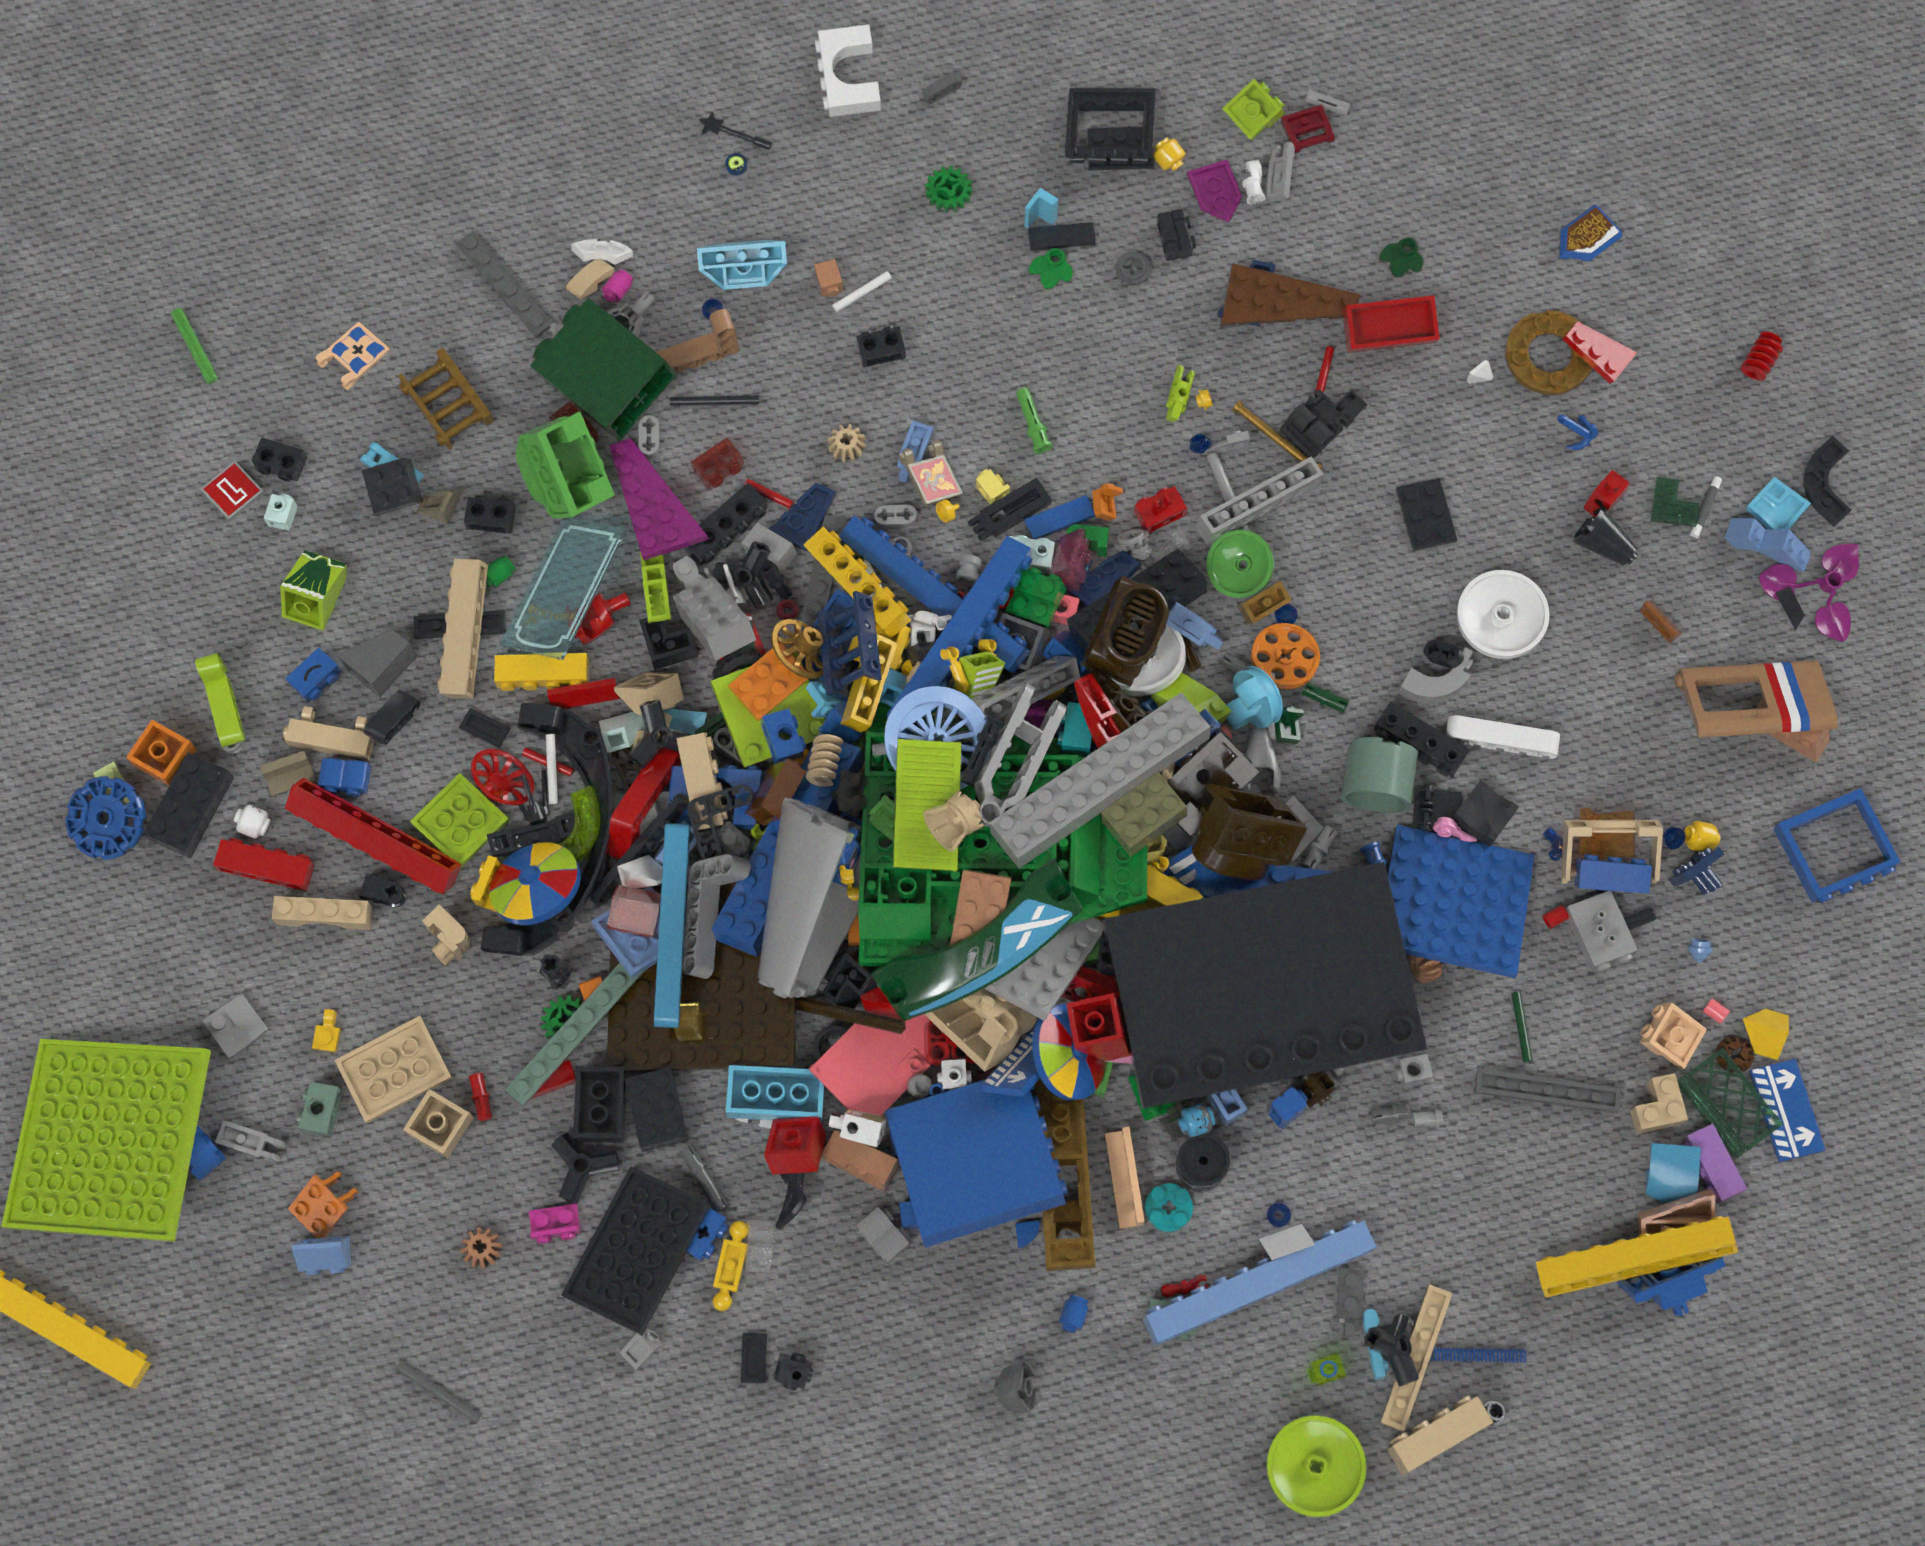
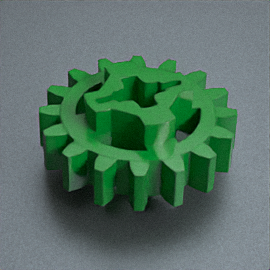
(947, 198)
(557, 1022)

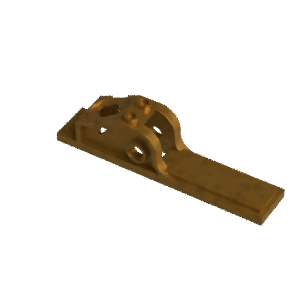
(1068, 1136)

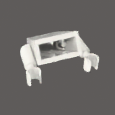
(923, 627)

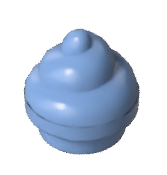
(1700, 949)

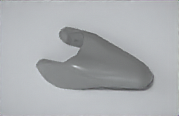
(1262, 755)

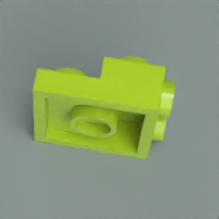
(1254, 109)

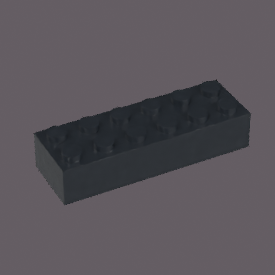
(1172, 575)

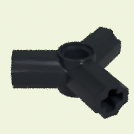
(753, 561)
(648, 745)
(572, 1154)
(1395, 1348)

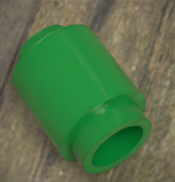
(499, 571)

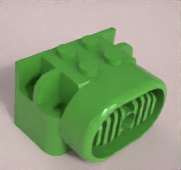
(563, 467)

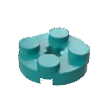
(1179, 1198)

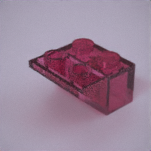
(1072, 559)

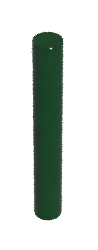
(1521, 1027)

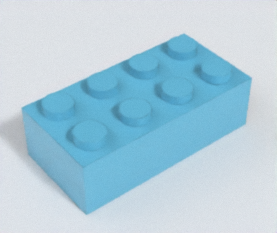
(773, 1093)

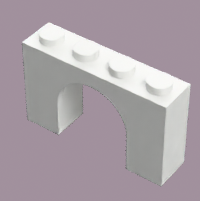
(844, 97)

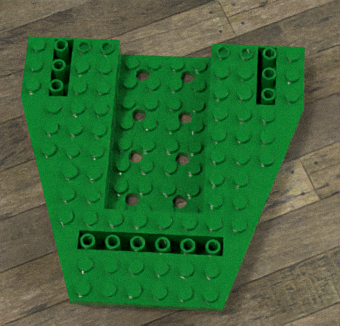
(915, 909)

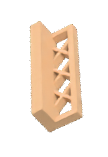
(1124, 1178)

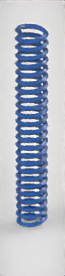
(1493, 1351)

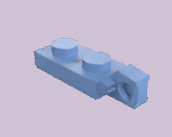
(917, 440)
(1193, 626)

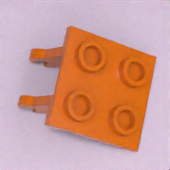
(318, 1207)

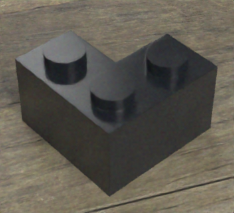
(667, 648)
(849, 982)

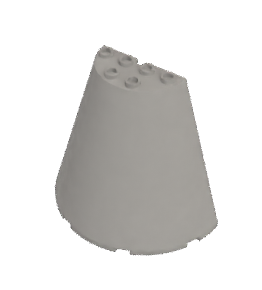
(805, 908)

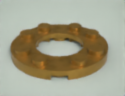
(1522, 368)

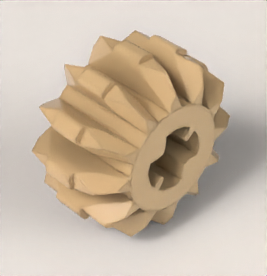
(855, 441)

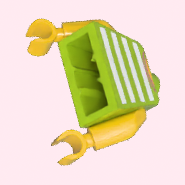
(974, 672)

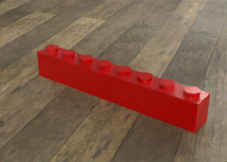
(372, 836)

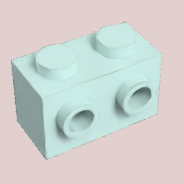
(1041, 552)

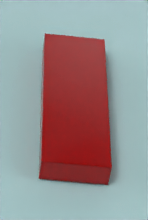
(583, 694)

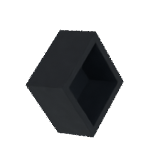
(392, 486)

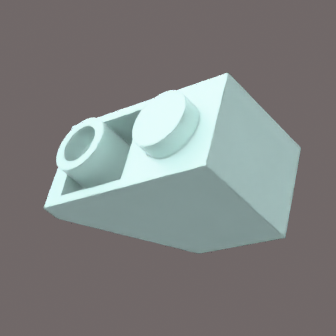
(621, 730)

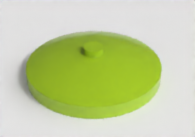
(1316, 1466)

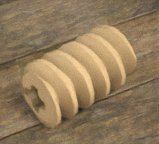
(824, 760)

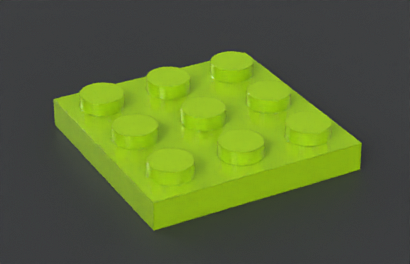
(459, 820)

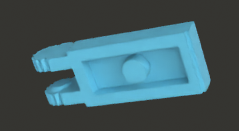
(1378, 1364)

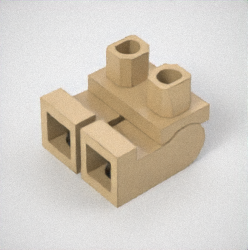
(452, 935)

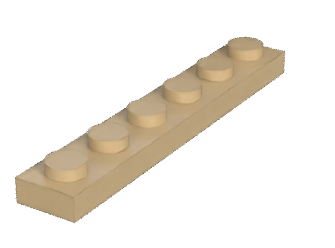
(1422, 1341)

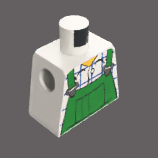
(869, 1130)

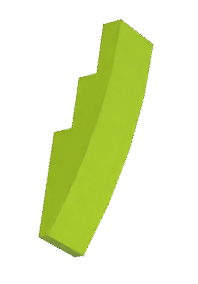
(655, 589)

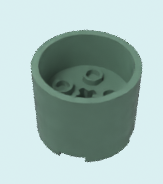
(1379, 775)

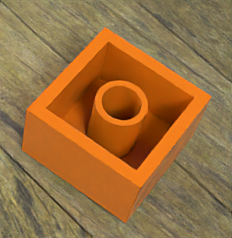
(160, 752)

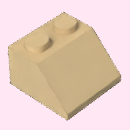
(650, 687)

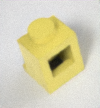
(991, 486)

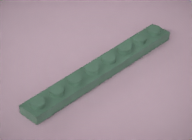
(571, 1034)

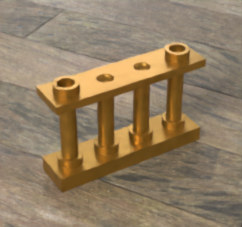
(455, 381)

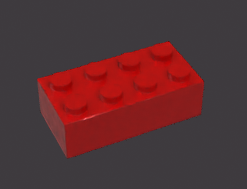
(1390, 324)

